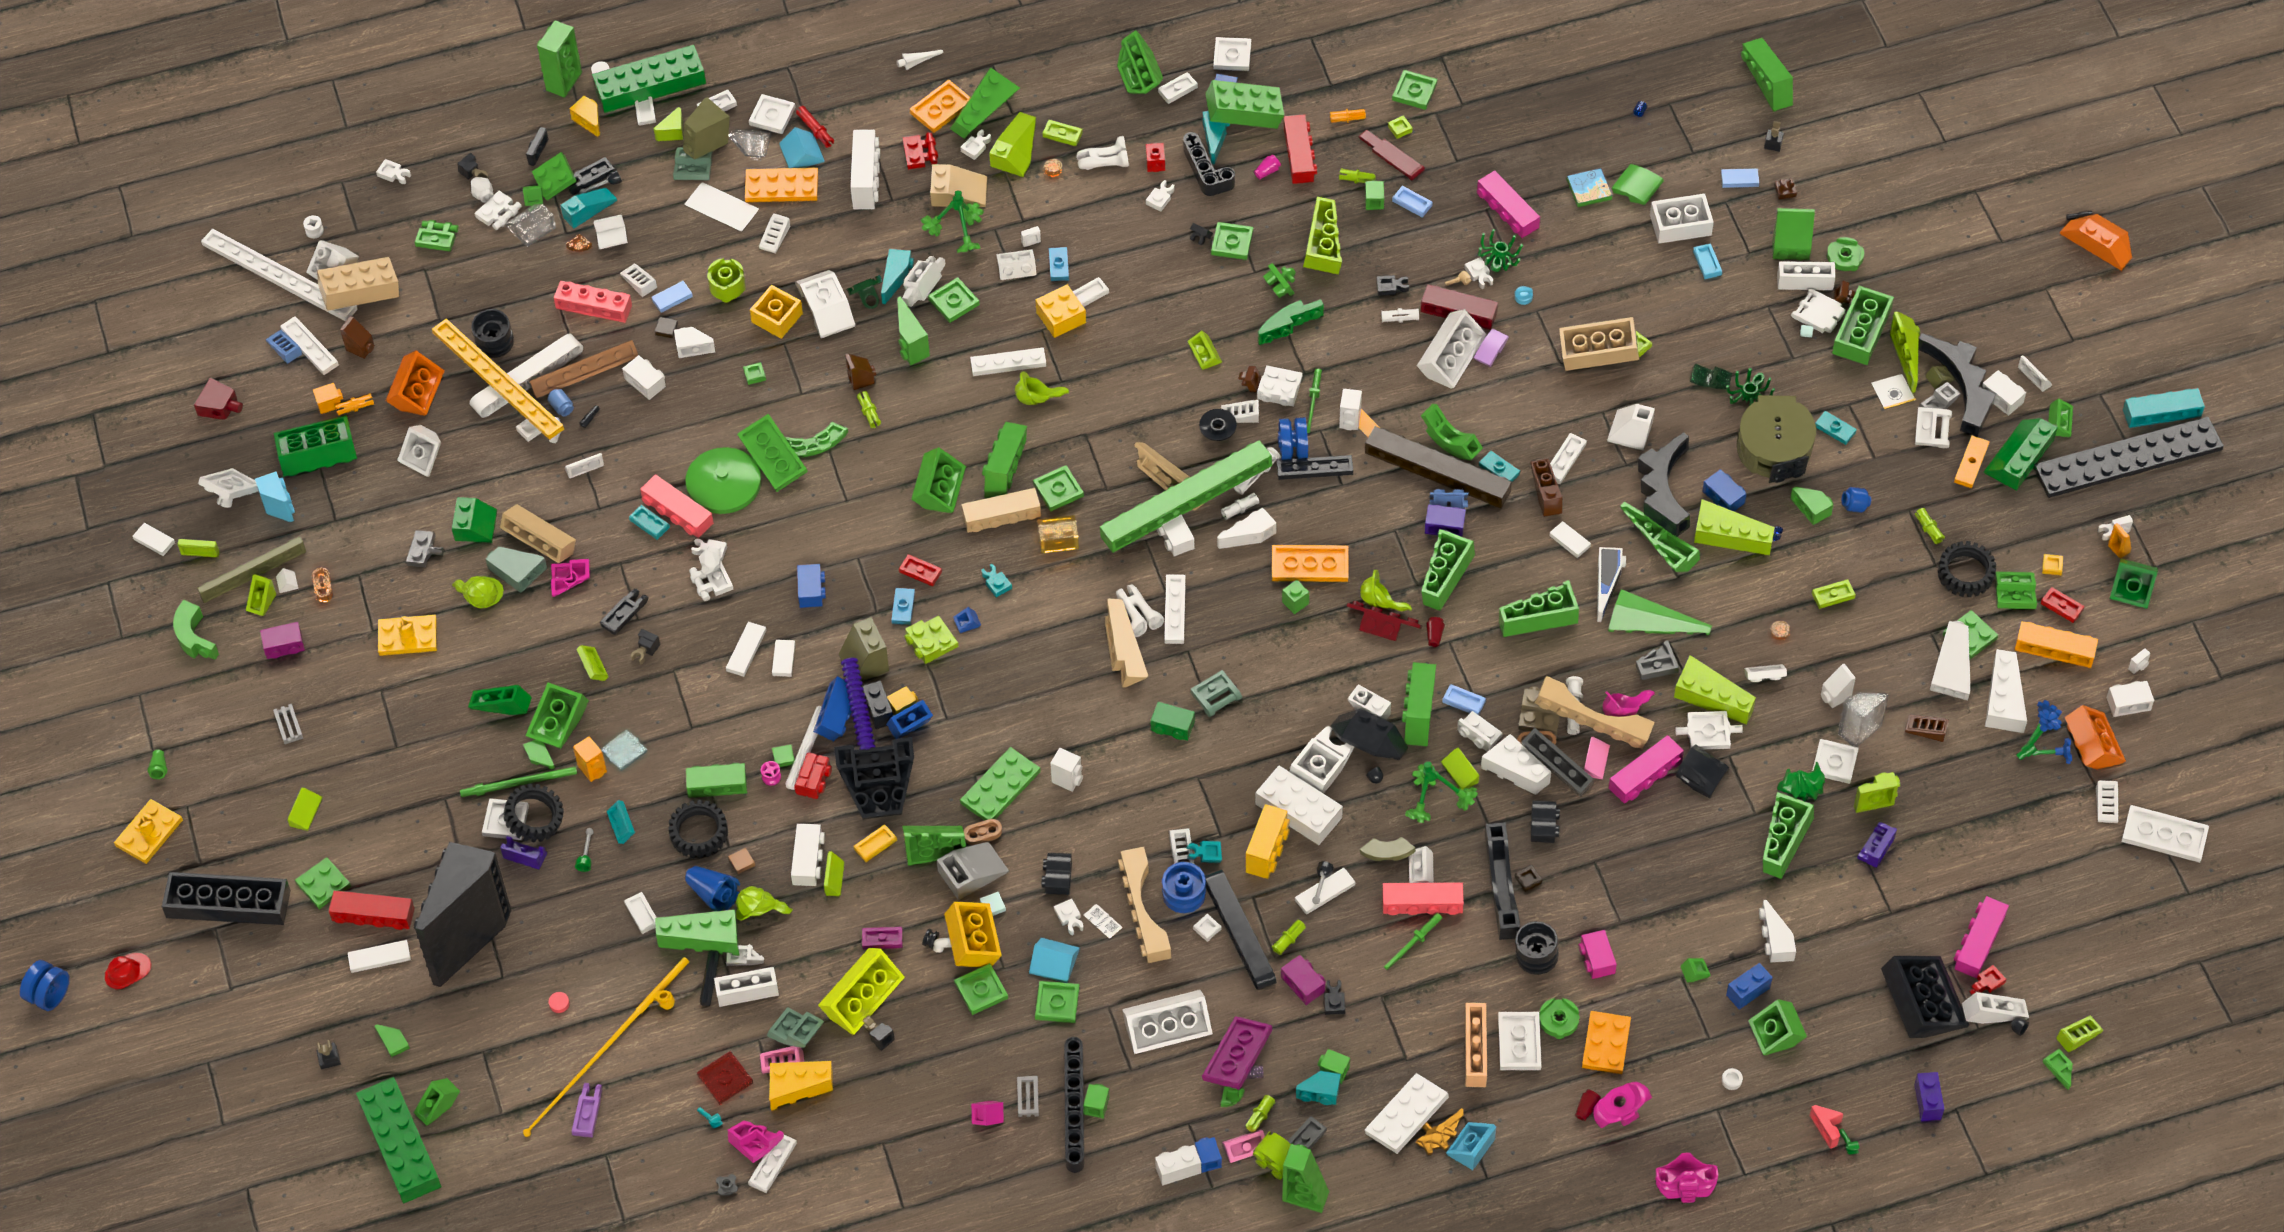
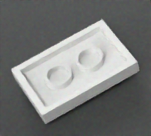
(1519, 1041)

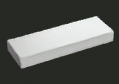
(1567, 456)
(746, 649)
(1331, 888)
(379, 956)
(772, 1164)

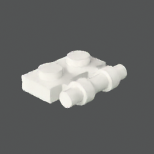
(494, 207)
(718, 582)

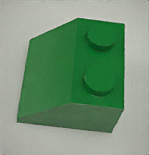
(473, 520)
(2134, 583)

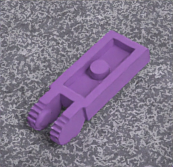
(587, 1112)

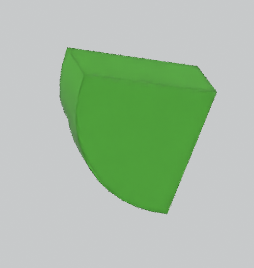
(1231, 1096)

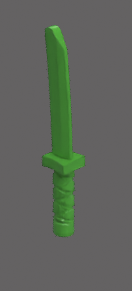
(1314, 393)
(1418, 935)

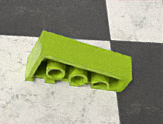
(1323, 239)
(1732, 530)
(1713, 692)

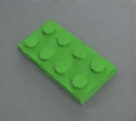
(772, 452)
(1000, 785)

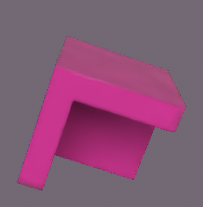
(987, 1113)

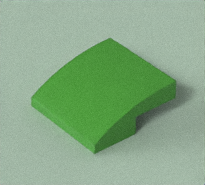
(1637, 184)
(2015, 590)

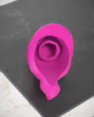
(1622, 705)

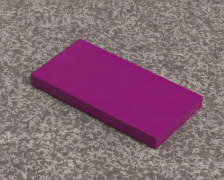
(1237, 1052)

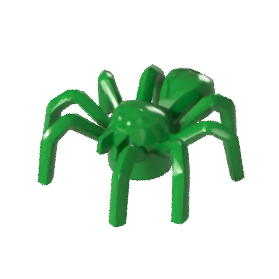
(1499, 251)
(1749, 389)

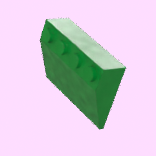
(315, 446)

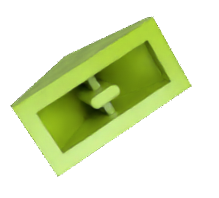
(671, 127)
(260, 595)

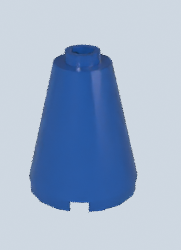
(713, 887)

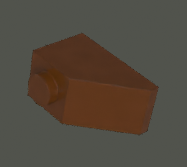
(356, 338)
(859, 371)

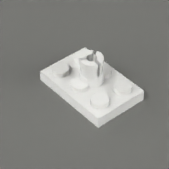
(228, 485)

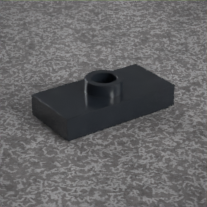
(537, 146)

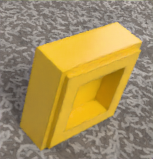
(2052, 564)

